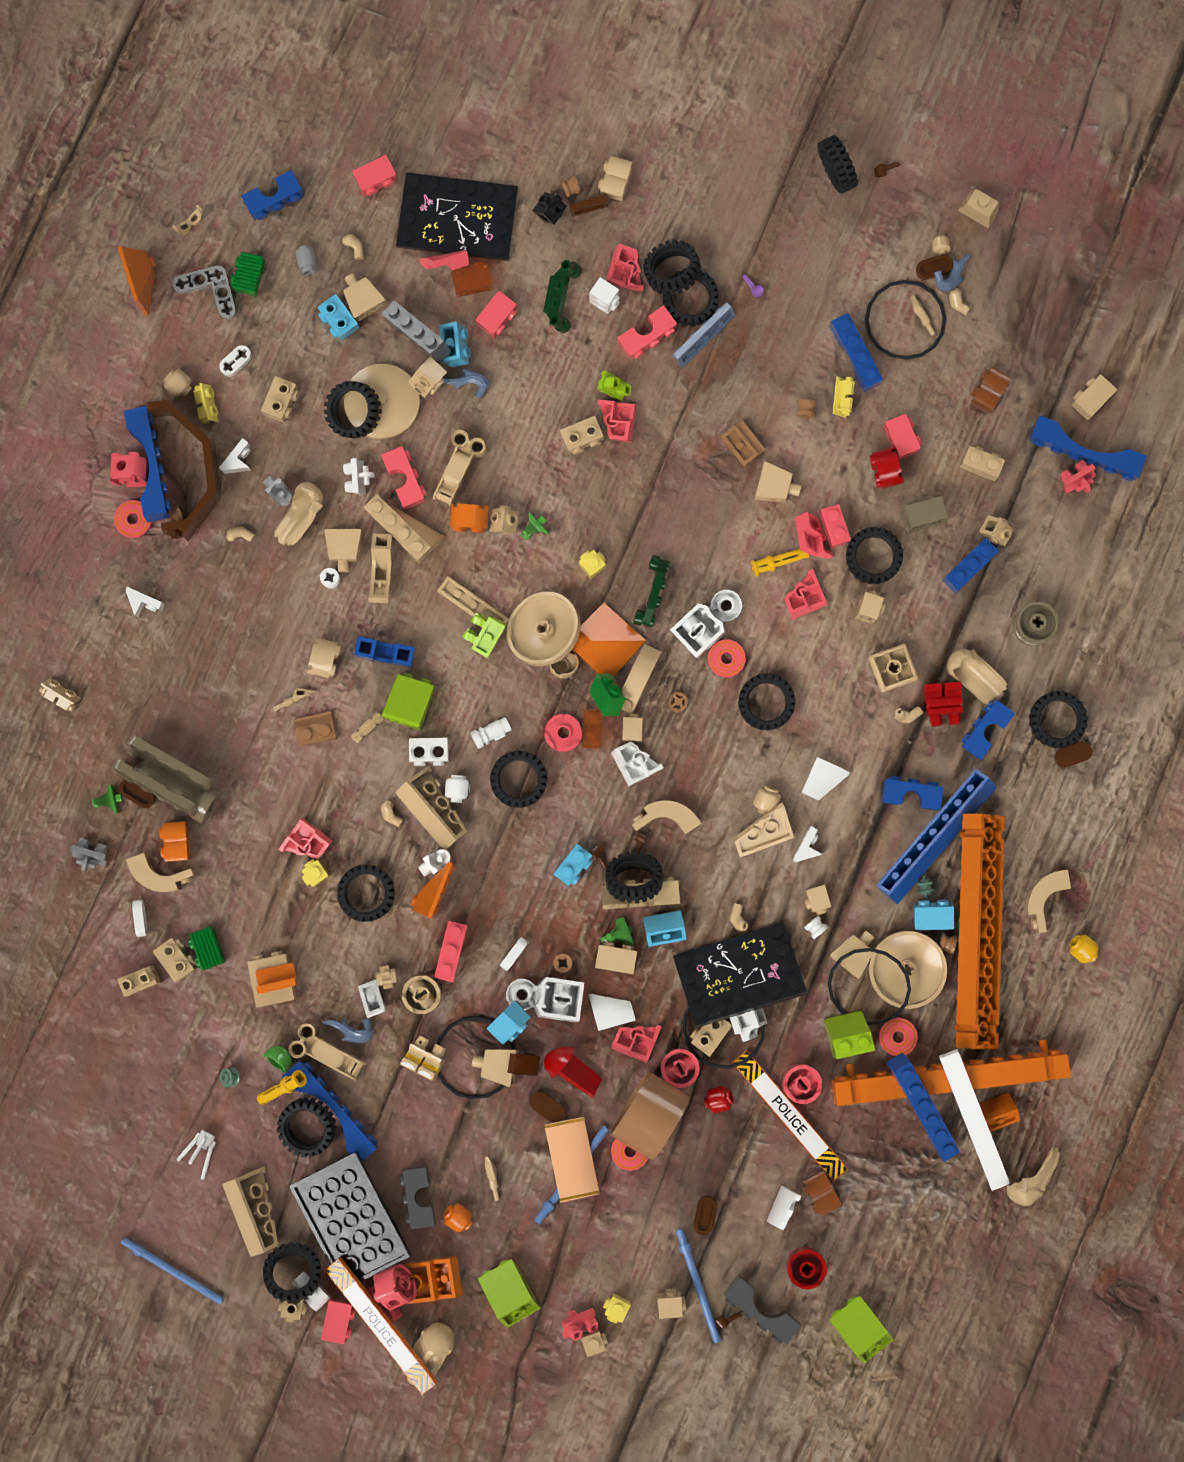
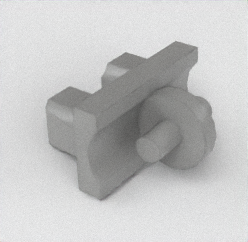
(278, 491)
(87, 857)

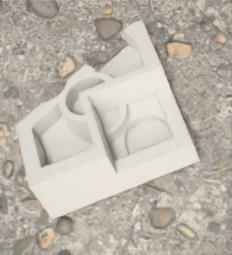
(634, 763)
(822, 779)
(610, 1011)
(783, 1207)

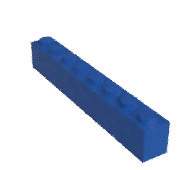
(936, 836)

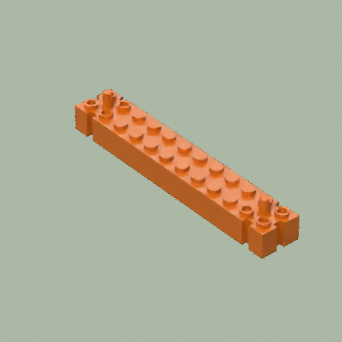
(980, 931)
(982, 1074)

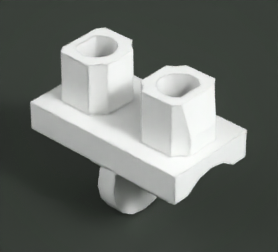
(360, 476)
(435, 862)

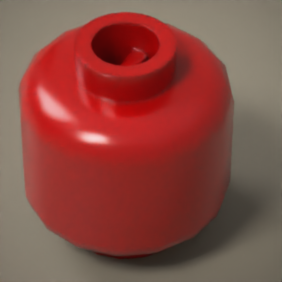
(719, 1099)

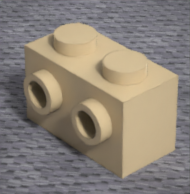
(428, 378)
(1096, 394)
(279, 399)
(582, 435)
(982, 463)
(870, 607)
(615, 958)
(175, 959)
(710, 1036)
(670, 1304)

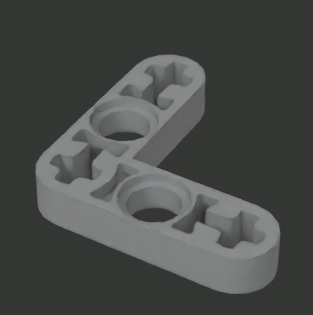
(216, 284)

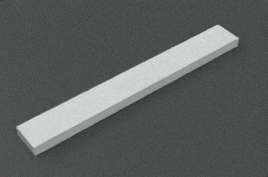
(974, 1119)

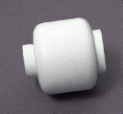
(457, 788)

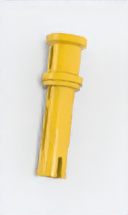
(771, 566)
(287, 1085)

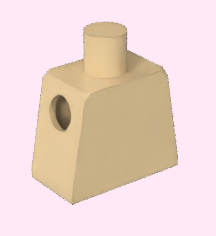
(980, 207)
(362, 297)
(775, 484)
(343, 546)
(857, 962)
(495, 1066)

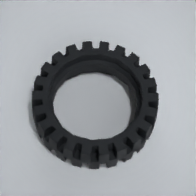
(837, 164)
(667, 251)
(708, 312)
(332, 409)
(892, 541)
(773, 679)
(1077, 706)
(518, 756)
(343, 888)
(639, 892)
(299, 1146)
(283, 1251)

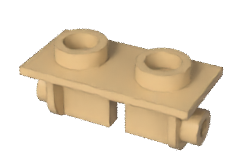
(52, 689)

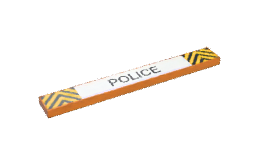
(791, 1116)
(381, 1326)

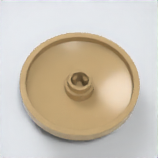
(397, 397)
(543, 628)
(921, 960)

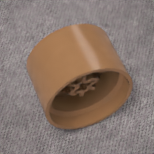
(650, 1115)

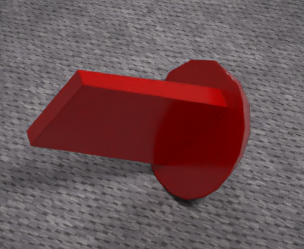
(563, 1063)

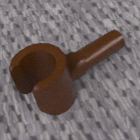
(880, 169)
(640, 838)
(597, 851)
(722, 1322)

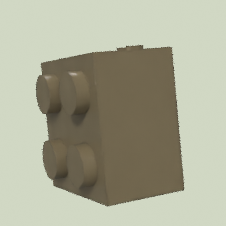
(923, 514)

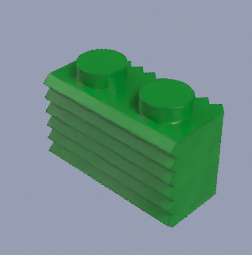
(248, 274)
(607, 695)
(206, 948)

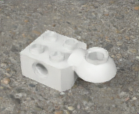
(705, 624)
(550, 998)

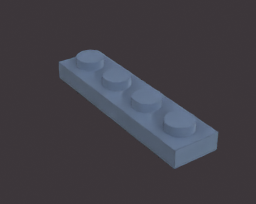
(706, 333)

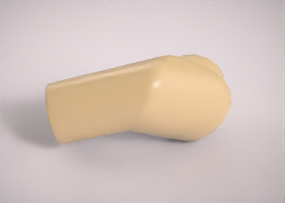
(956, 301)
(388, 814)
(736, 918)

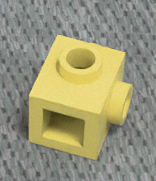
(592, 563)
(314, 873)
(616, 1308)

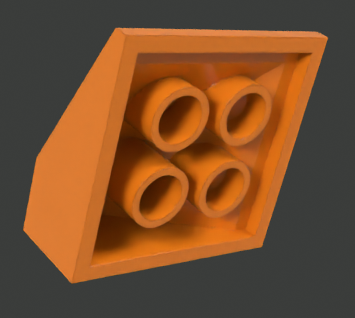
(140, 275)
(607, 641)
(431, 896)

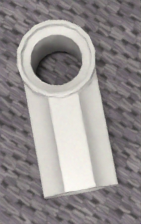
(320, 1295)

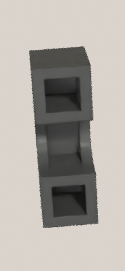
(419, 1215)

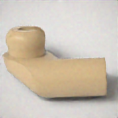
(356, 244)
(235, 532)
(906, 716)

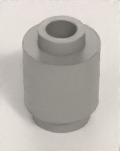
(306, 260)

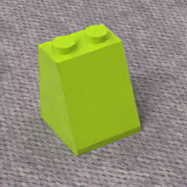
(409, 701)
(848, 1035)
(508, 1293)
(861, 1329)

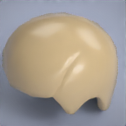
(565, 667)

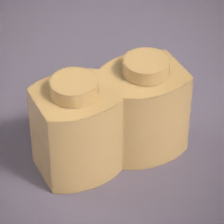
(616, 178)

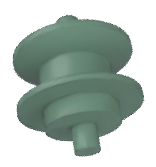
(925, 887)
(229, 1077)

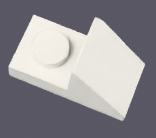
(232, 463)
(138, 600)
(804, 851)
(372, 998)

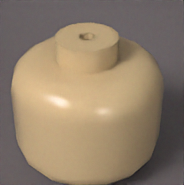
(941, 245)

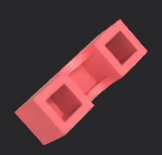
(635, 344)
(398, 462)
(451, 951)

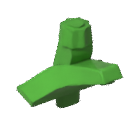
(534, 525)
(109, 799)
(620, 933)

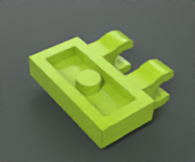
(489, 635)

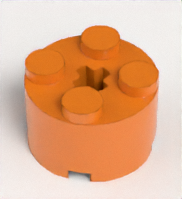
(469, 516)

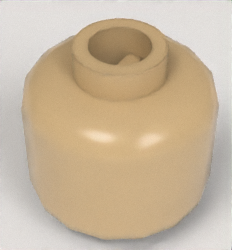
(177, 383)
(766, 799)

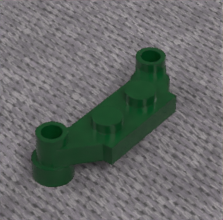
(557, 293)
(646, 617)

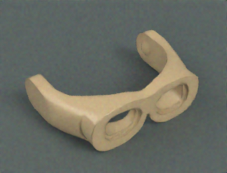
(198, 212)

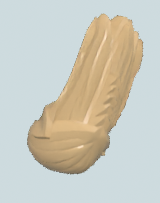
(304, 507)
(976, 675)
(1032, 1188)
(434, 1346)

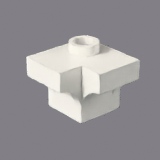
(748, 1024)

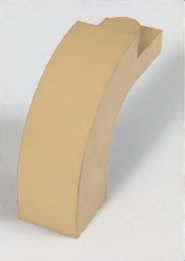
(381, 568)
(639, 677)
(668, 809)
(145, 874)
(1040, 892)

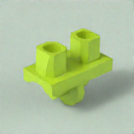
(613, 386)

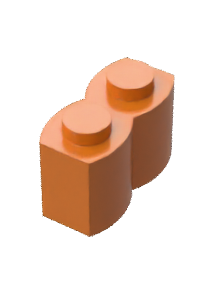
(176, 841)

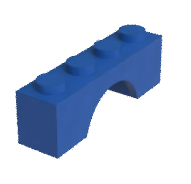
(861, 360)

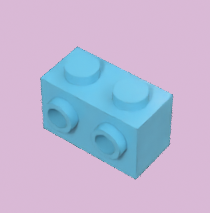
(338, 318)
(456, 338)
(573, 864)
(933, 915)
(664, 928)
(509, 1023)

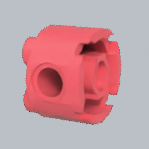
(129, 470)
(679, 1067)
(801, 1083)
(394, 1287)

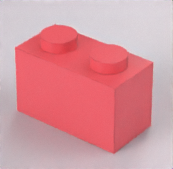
(375, 176)
(496, 314)
(902, 436)
(834, 526)
(337, 1321)

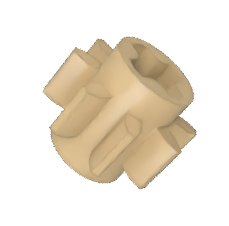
(386, 977)

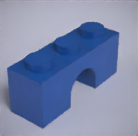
(260, 205)
(970, 565)
(383, 652)
(995, 714)
(929, 795)

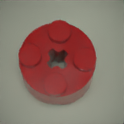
(887, 468)
(815, 1274)

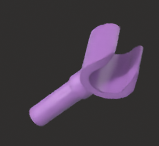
(757, 291)

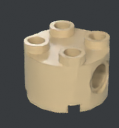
(322, 658)
(421, 994)

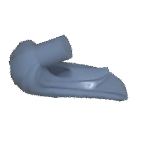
(954, 278)
(470, 377)
(351, 1034)

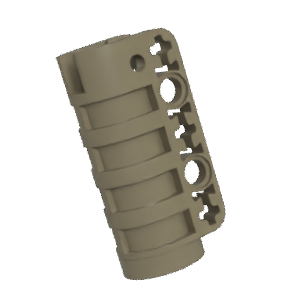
(169, 780)

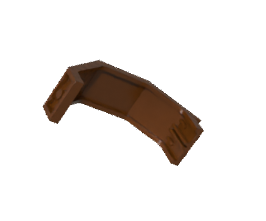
(213, 494)

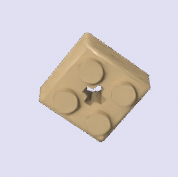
(897, 656)

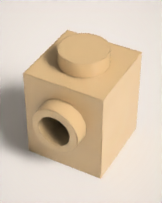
(817, 900)
(594, 1342)

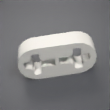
(232, 357)
(139, 916)
(514, 953)

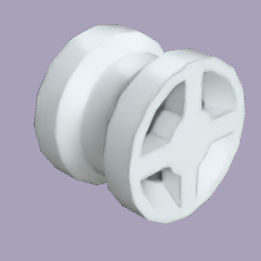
(332, 581)
(816, 927)

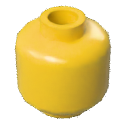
(1083, 948)

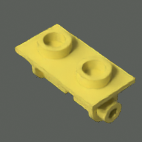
(205, 395)
(842, 404)

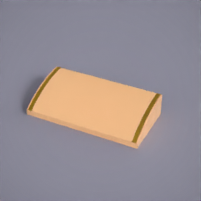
(572, 1159)

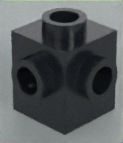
(549, 208)

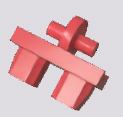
(1080, 480)
(578, 1323)

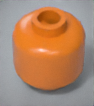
(457, 1217)

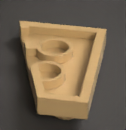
(765, 832)

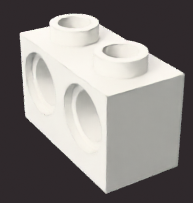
(604, 296)
(429, 745)

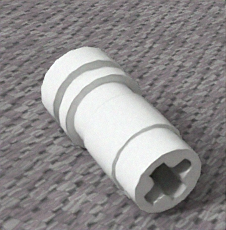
(493, 731)

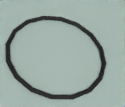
(911, 283)
(879, 952)
(717, 1065)
(441, 1077)

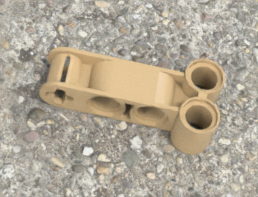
(458, 467)
(326, 1053)

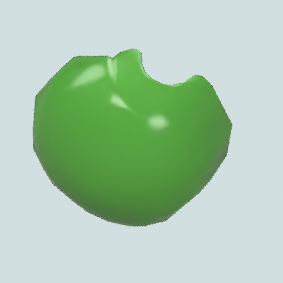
(279, 1058)

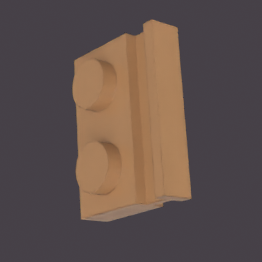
(742, 443)
(315, 729)

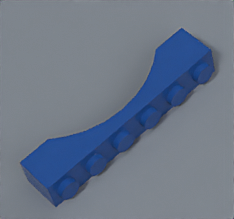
(1050, 434)
(153, 500)
(923, 1106)
(353, 1130)

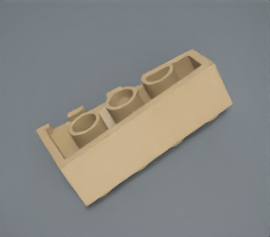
(408, 532)
(431, 808)
(668, 895)
(252, 1210)

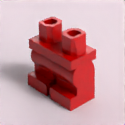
(943, 705)

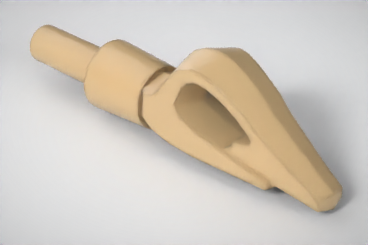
(919, 310)
(291, 700)
(491, 1172)

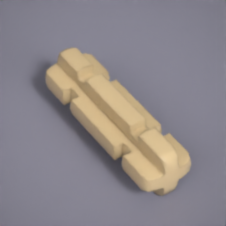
(367, 727)

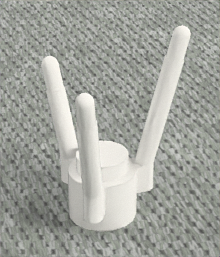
(204, 1140)

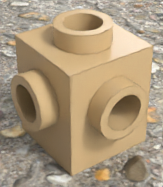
(504, 521)
(996, 530)
(293, 1316)

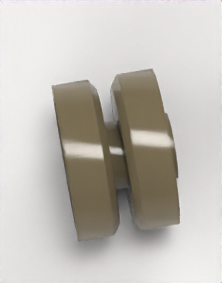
(1043, 615)

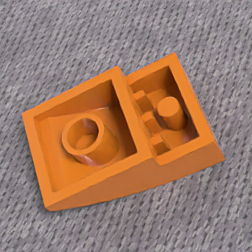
(435, 1278)

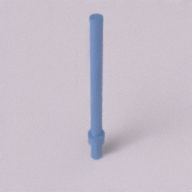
(548, 1205)
(685, 1248)
(139, 1250)

